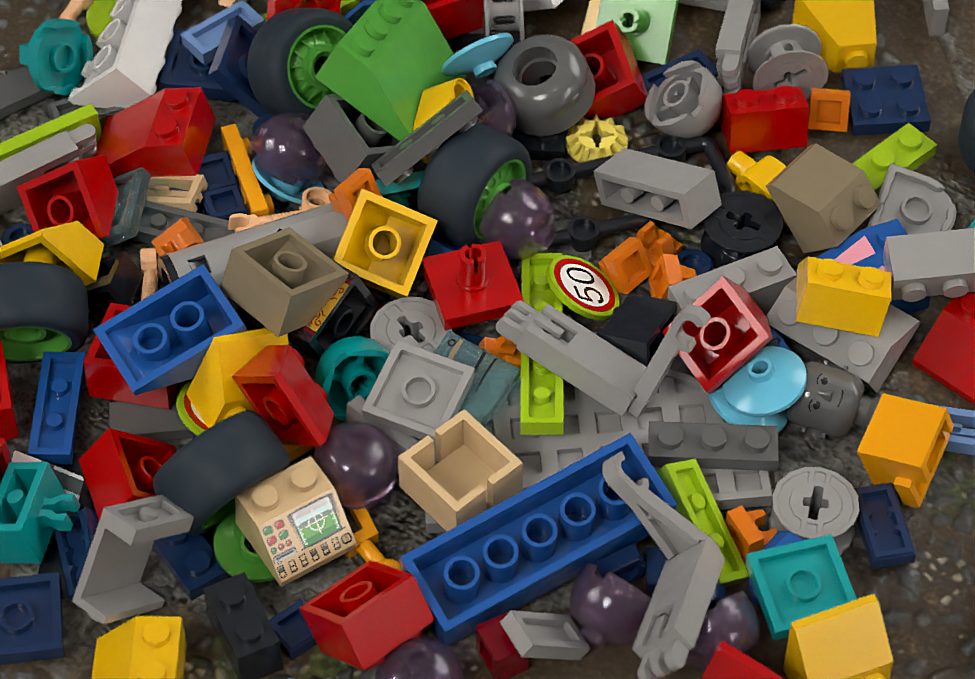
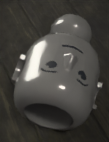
(831, 402)

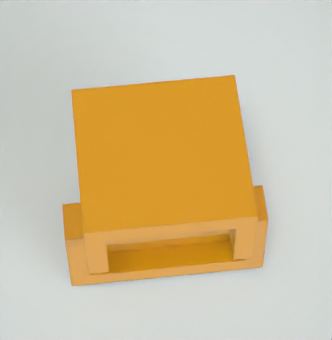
(905, 445)

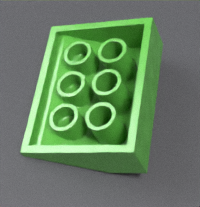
(388, 63)

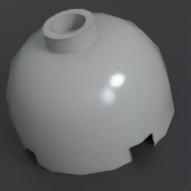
(686, 101)

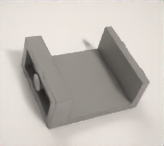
(118, 555)

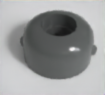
(559, 100)

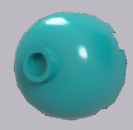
(349, 371)

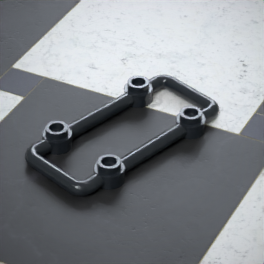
(585, 231)

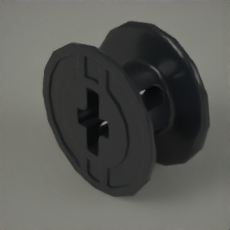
(741, 227)

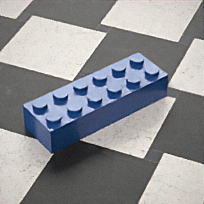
(530, 542)

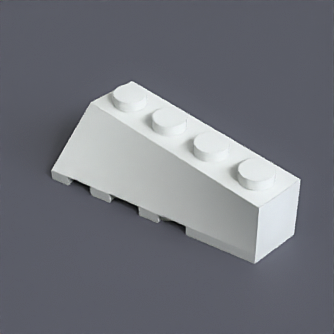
(129, 54)

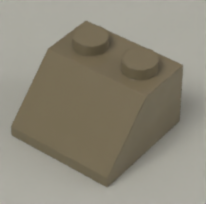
(822, 198)
(281, 280)

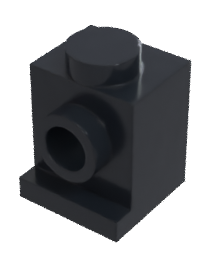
(115, 283)

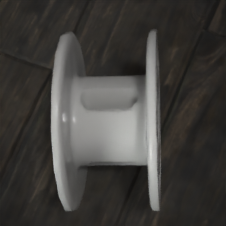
(503, 13)
(787, 54)
(410, 321)
(819, 491)

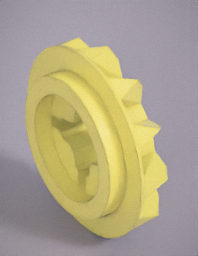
(580, 141)

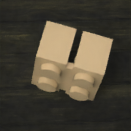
(470, 472)

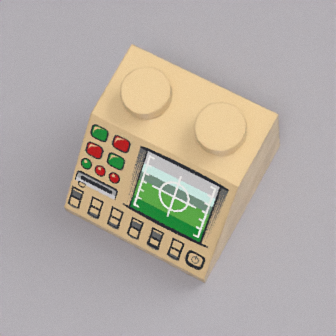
(294, 521)

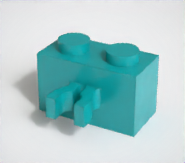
(31, 510)

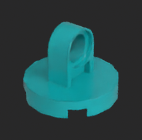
(57, 55)

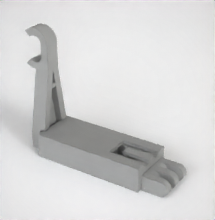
(735, 36)
(42, 159)
(591, 361)
(685, 580)

